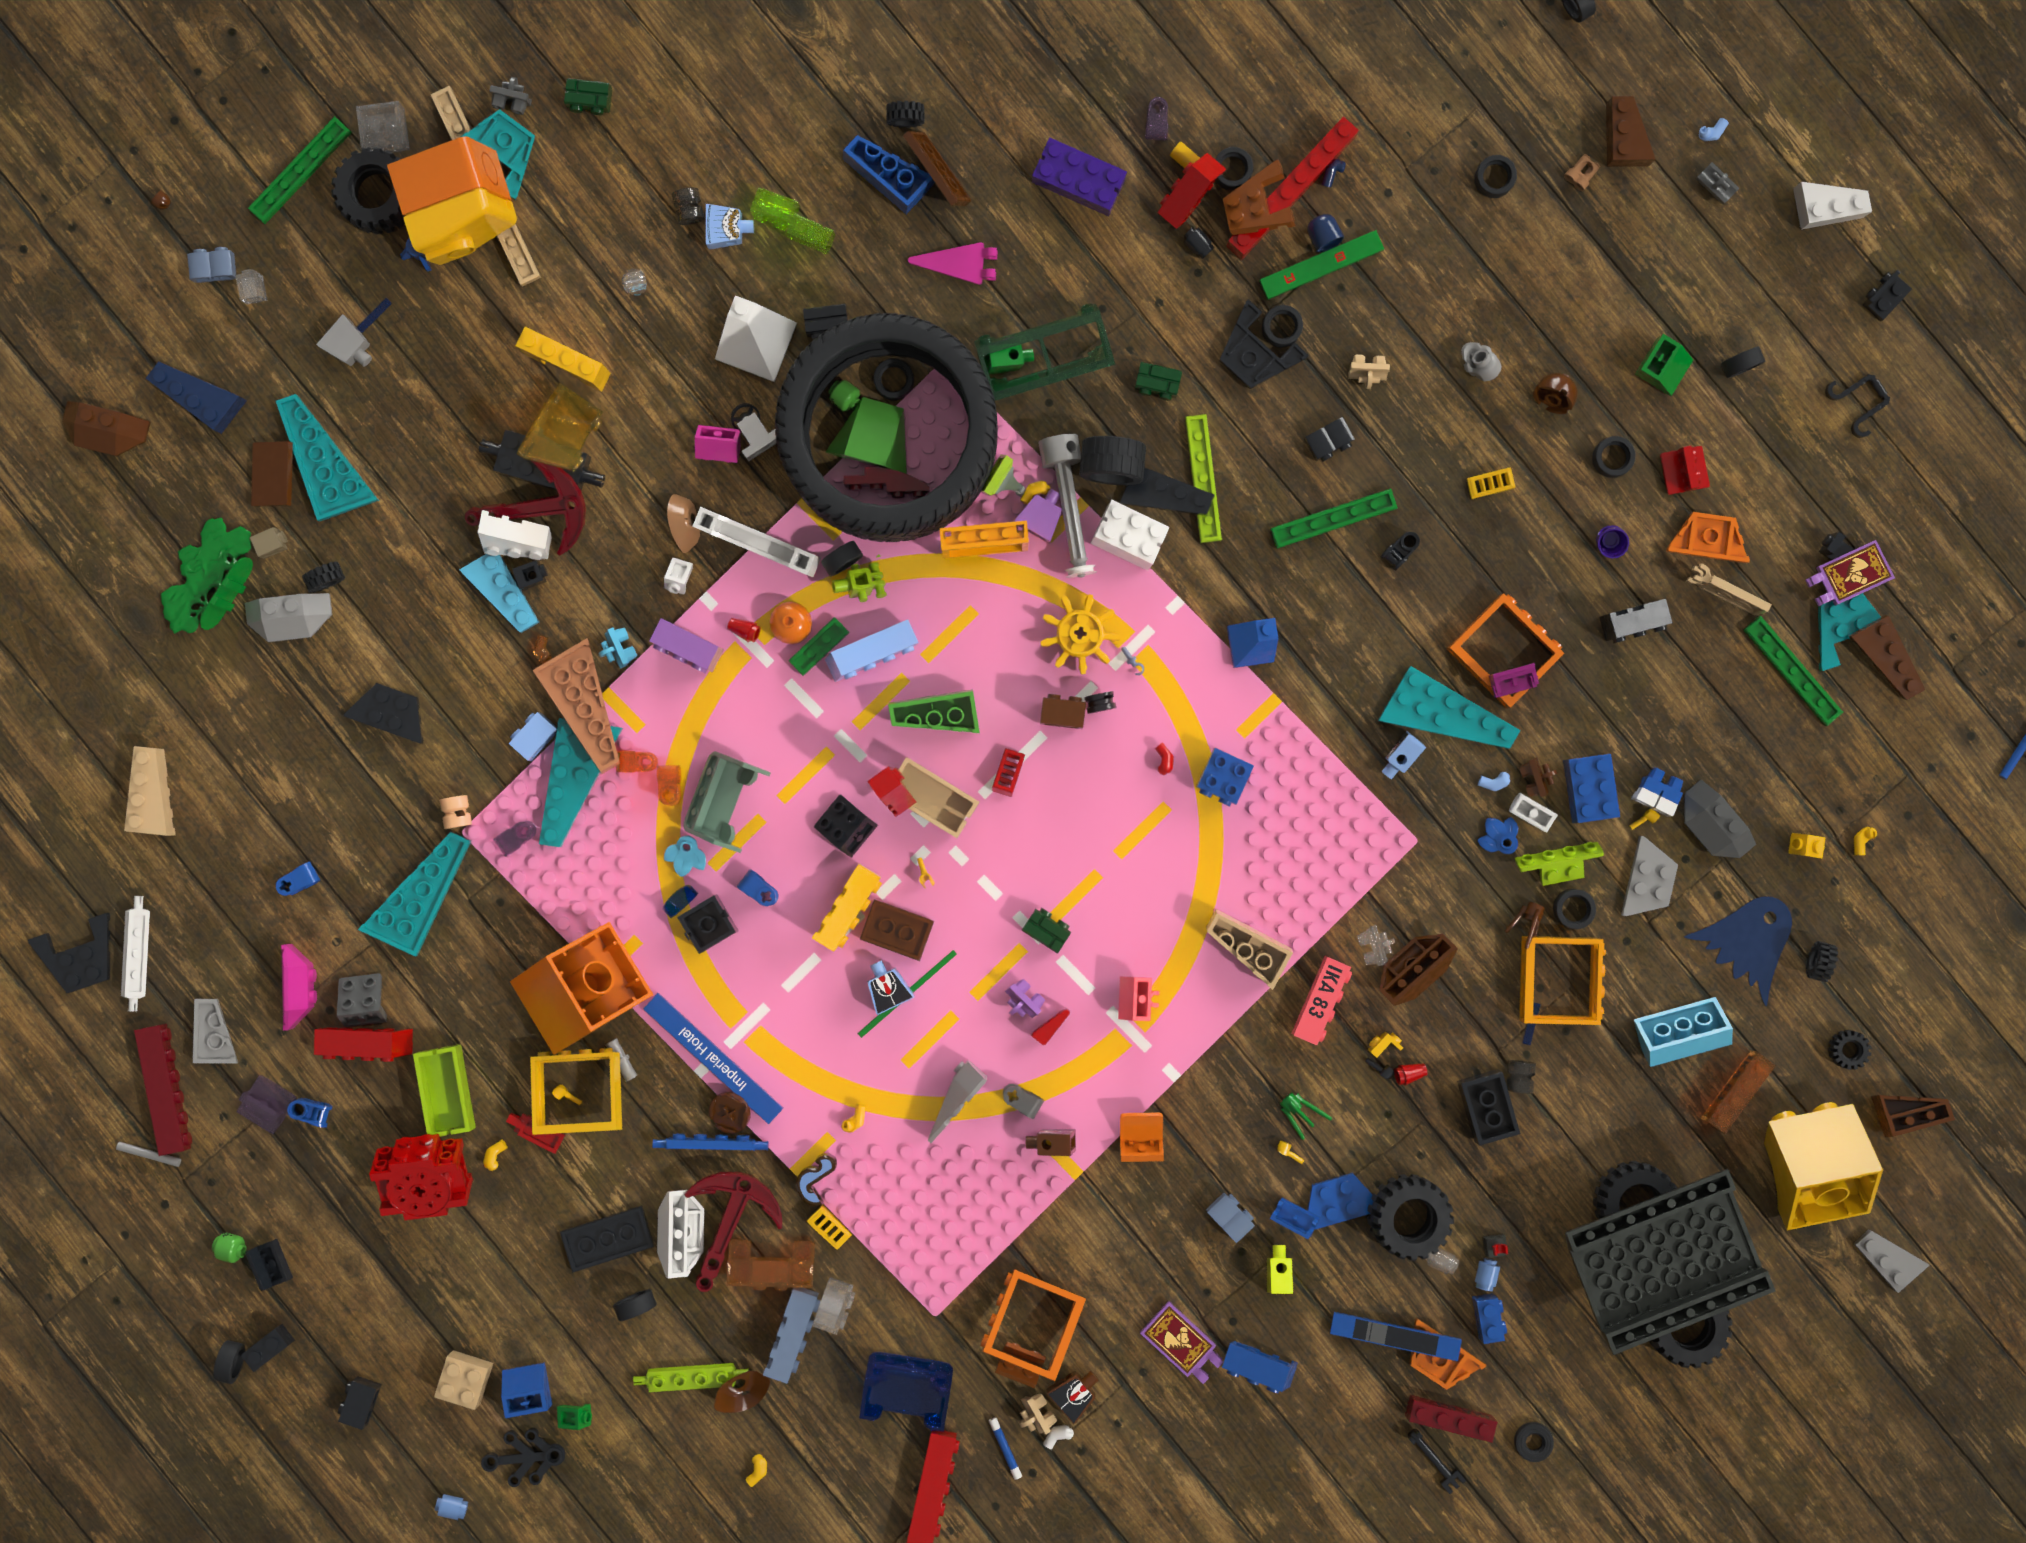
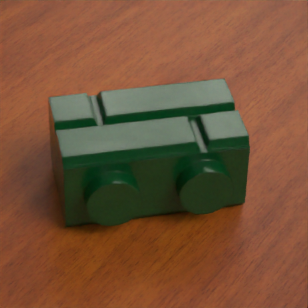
(588, 96)
(1158, 381)
(1046, 930)

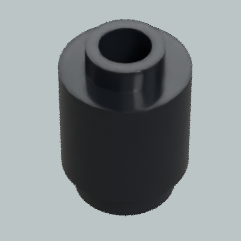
(1198, 242)

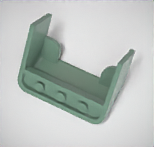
(717, 797)

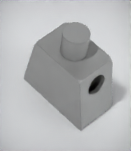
(346, 342)

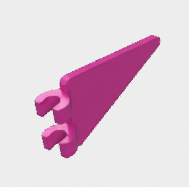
(960, 262)

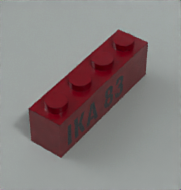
(1451, 1418)

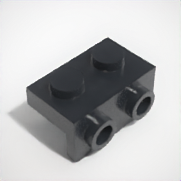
(268, 1264)

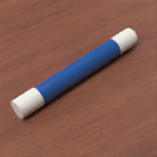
(1005, 1448)

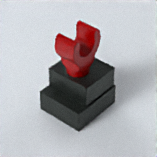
(1495, 1245)

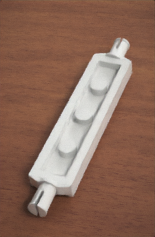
(135, 953)

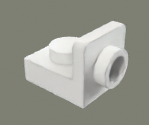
(677, 576)

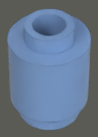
(1487, 1274)
(451, 1507)

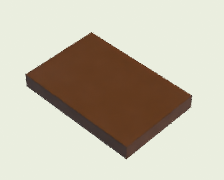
(271, 474)
(897, 930)

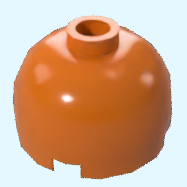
(790, 622)

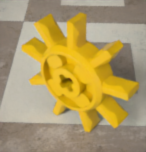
(1087, 644)

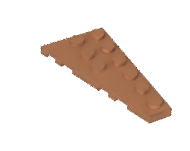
(576, 693)

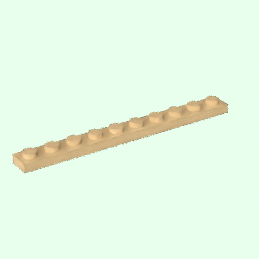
(511, 238)

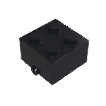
(707, 924)

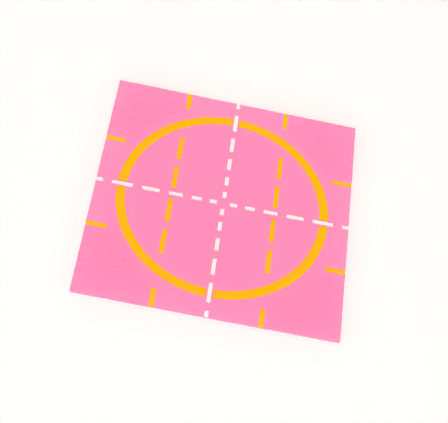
(1086, 836)

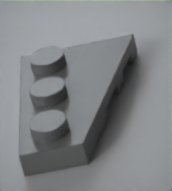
(211, 1034)

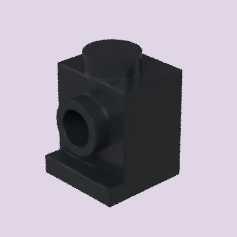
(523, 573)

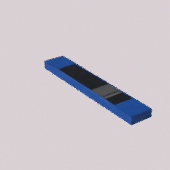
(1396, 1336)

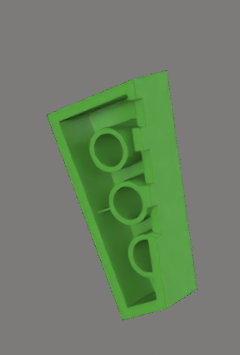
(939, 712)

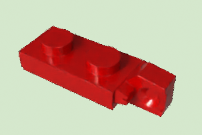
(523, 1127)

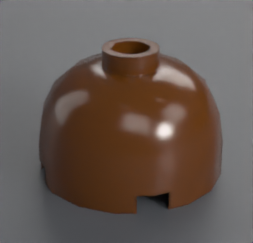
(1557, 392)

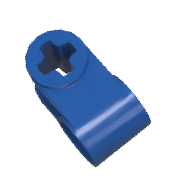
(300, 879)
(756, 886)
(314, 1111)

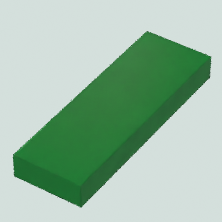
(819, 646)

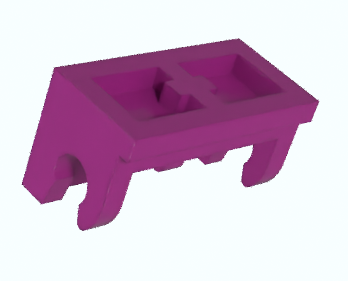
(1514, 680)

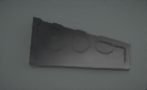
(1167, 494)

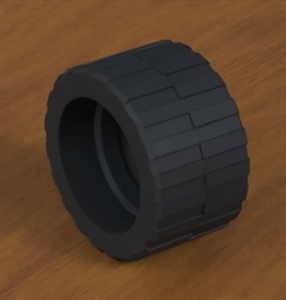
(1112, 460)

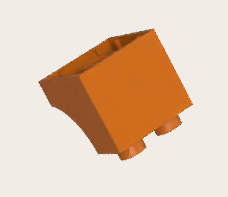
(581, 987)

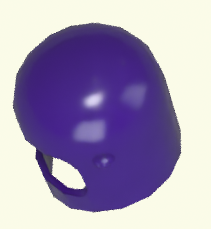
(1615, 538)

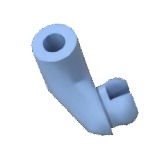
(1715, 132)
(1496, 784)

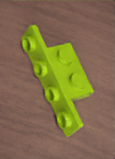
(1560, 864)

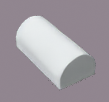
(1532, 812)

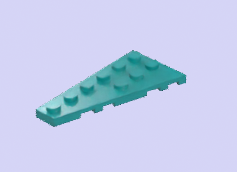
(326, 472)
(568, 786)

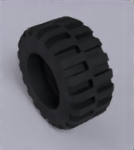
(346, 190)
(1623, 1178)
(1432, 1232)
(1701, 1349)

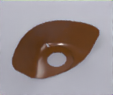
(731, 1399)

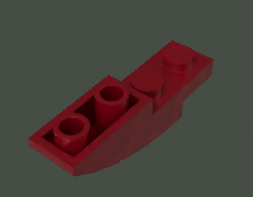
(896, 482)

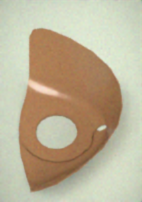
(682, 529)

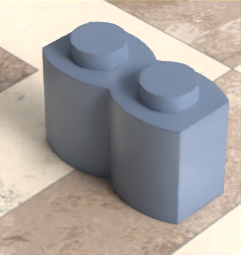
(212, 265)
(1230, 1217)

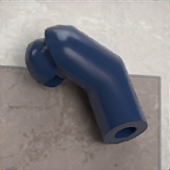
(1330, 172)

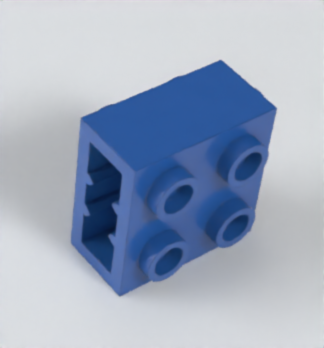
(1224, 777)

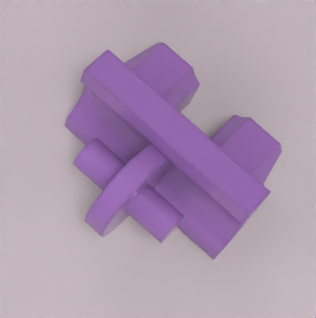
(1021, 1002)

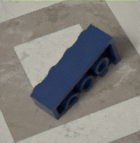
(205, 401)

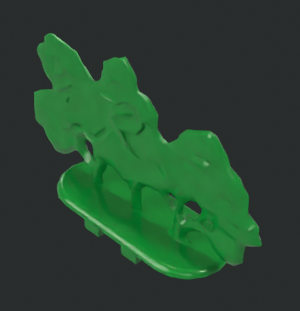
(205, 570)

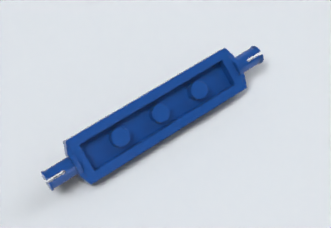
(720, 1142)

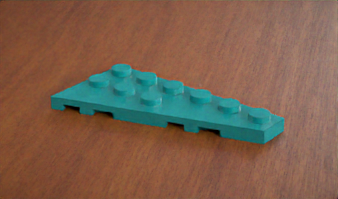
(1434, 708)
(413, 906)

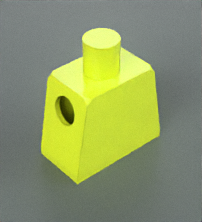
(1279, 1282)

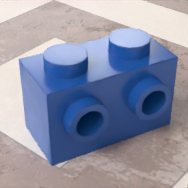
(1488, 1318)

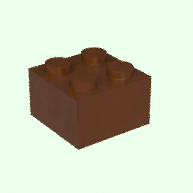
(1063, 712)

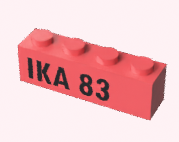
(1321, 1001)

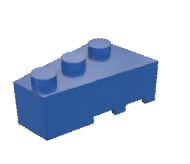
(1259, 1367)

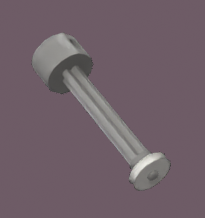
(1061, 453)

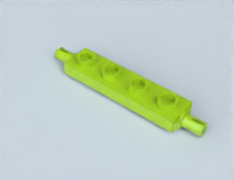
(688, 1377)

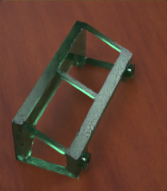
(1097, 359)

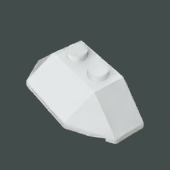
(680, 1233)

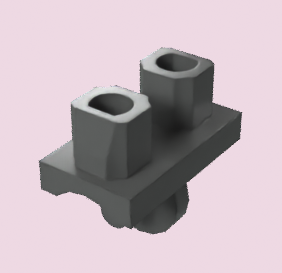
(518, 99)
(1717, 183)

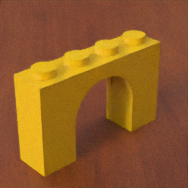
(547, 350)

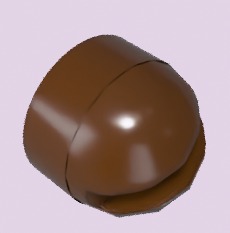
(161, 200)

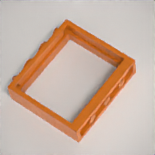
(1525, 618)
(996, 1319)

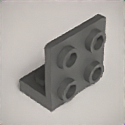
(360, 1000)

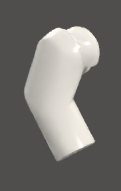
(1058, 1433)

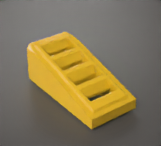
(1510, 485)
(835, 1222)

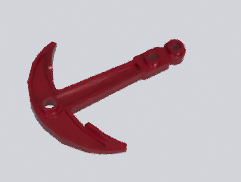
(545, 506)
(736, 1203)

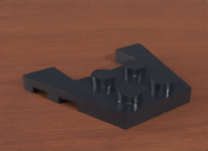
(1250, 358)
(79, 965)

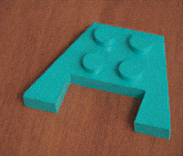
(511, 143)
(1839, 622)

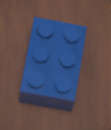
(1591, 788)

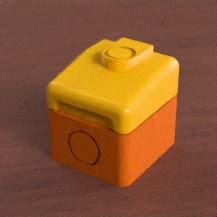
(452, 198)

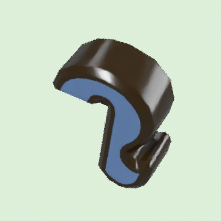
(813, 1174)

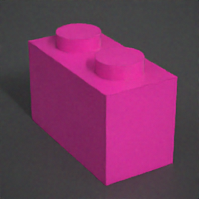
(717, 443)

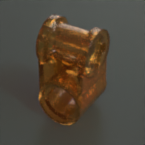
(633, 761)
(669, 780)

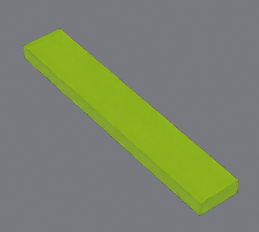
(1203, 474)

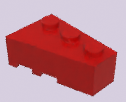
(1190, 190)

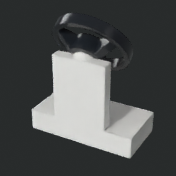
(753, 431)

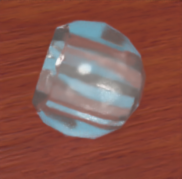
(634, 281)

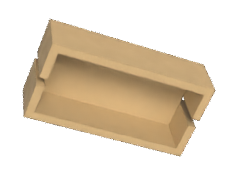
(937, 799)

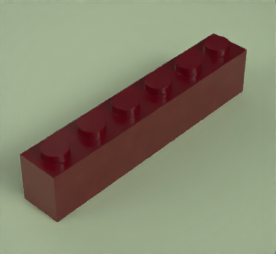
(163, 1089)

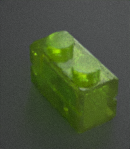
(774, 208)
(810, 234)

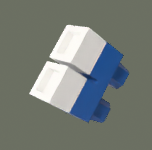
(1658, 795)

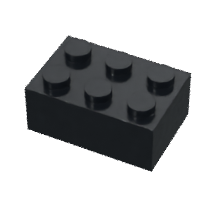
(1488, 1107)

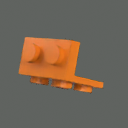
(1141, 1137)

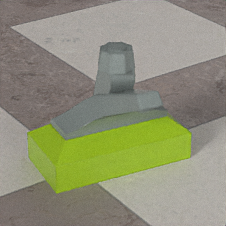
(1002, 478)

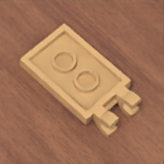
(1727, 591)

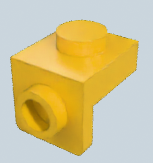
(1807, 845)
(1380, 1043)

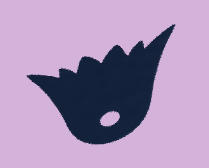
(1750, 940)

